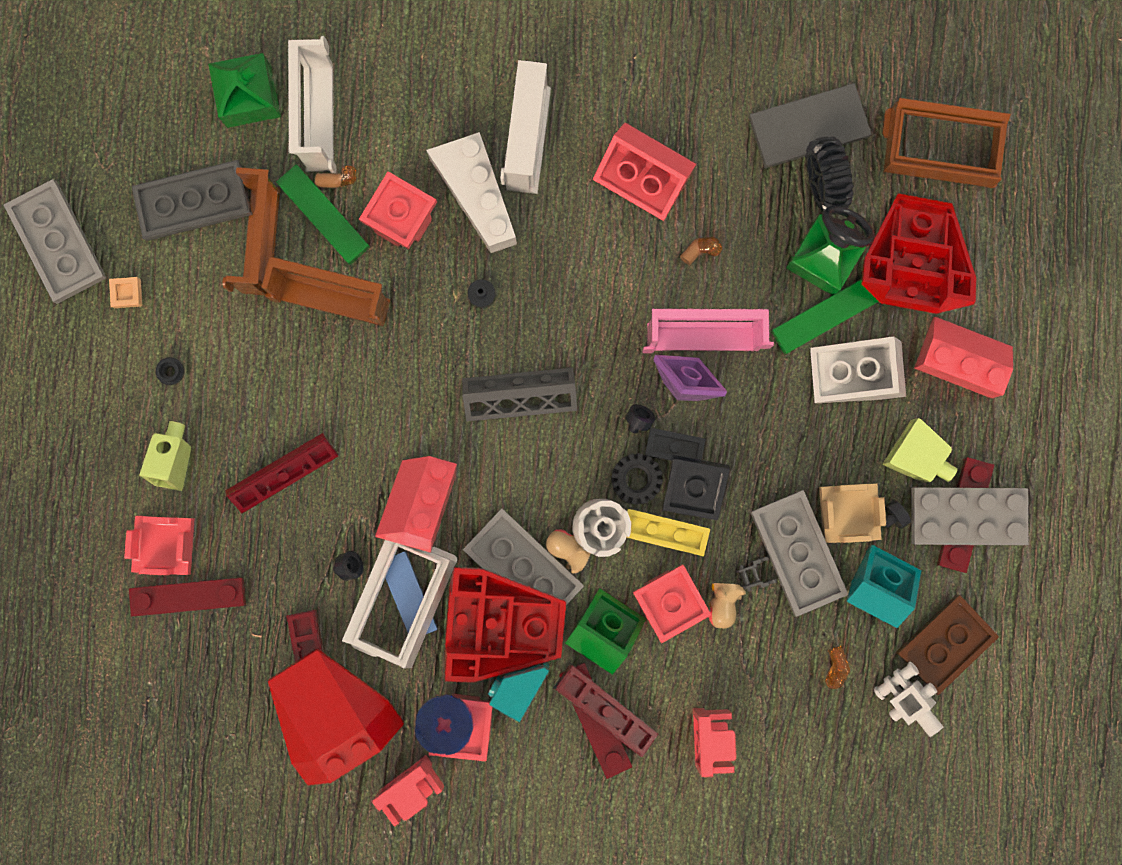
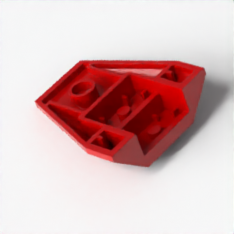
(920, 258)
(498, 626)
(330, 717)

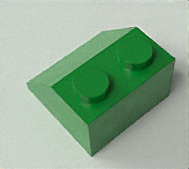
(606, 631)

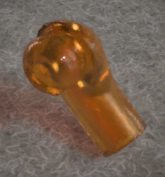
(840, 669)

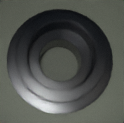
(162, 367)

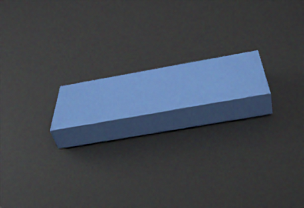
(406, 590)

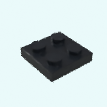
(696, 487)

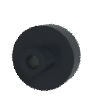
(482, 300)
(639, 418)
(896, 515)
(348, 566)

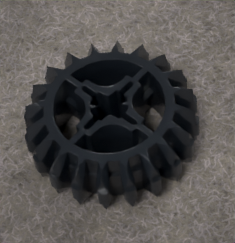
(829, 173)

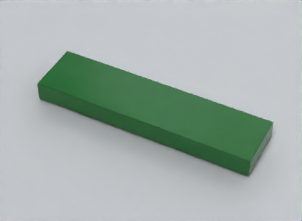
(323, 214)
(823, 317)

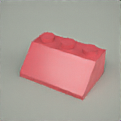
(644, 171)
(966, 358)
(417, 502)

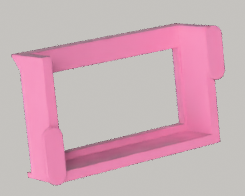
(708, 335)

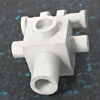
(913, 701)

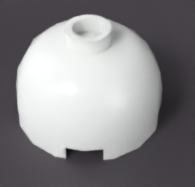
(601, 527)

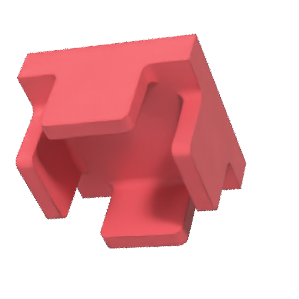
(398, 211)
(160, 545)
(671, 603)
(482, 717)
(713, 742)
(408, 791)

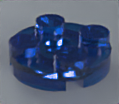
(442, 741)

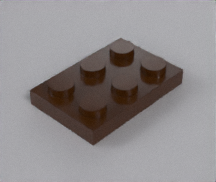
(948, 643)

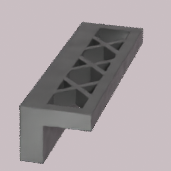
(519, 388)

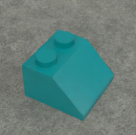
(885, 586)
(517, 689)

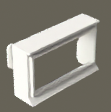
(318, 104)
(527, 128)
(425, 613)

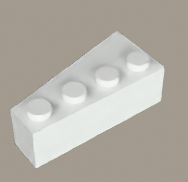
(472, 182)

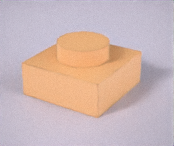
(125, 292)

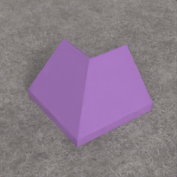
(688, 378)

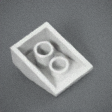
(858, 371)

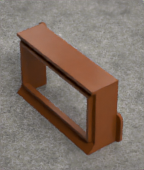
(941, 170)
(260, 232)
(324, 295)

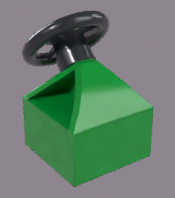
(831, 249)

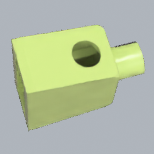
(921, 454)
(167, 458)

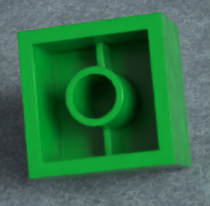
(244, 90)

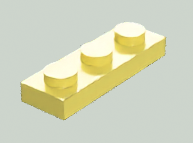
(668, 532)

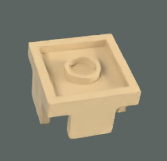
(851, 513)

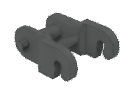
(747, 585)

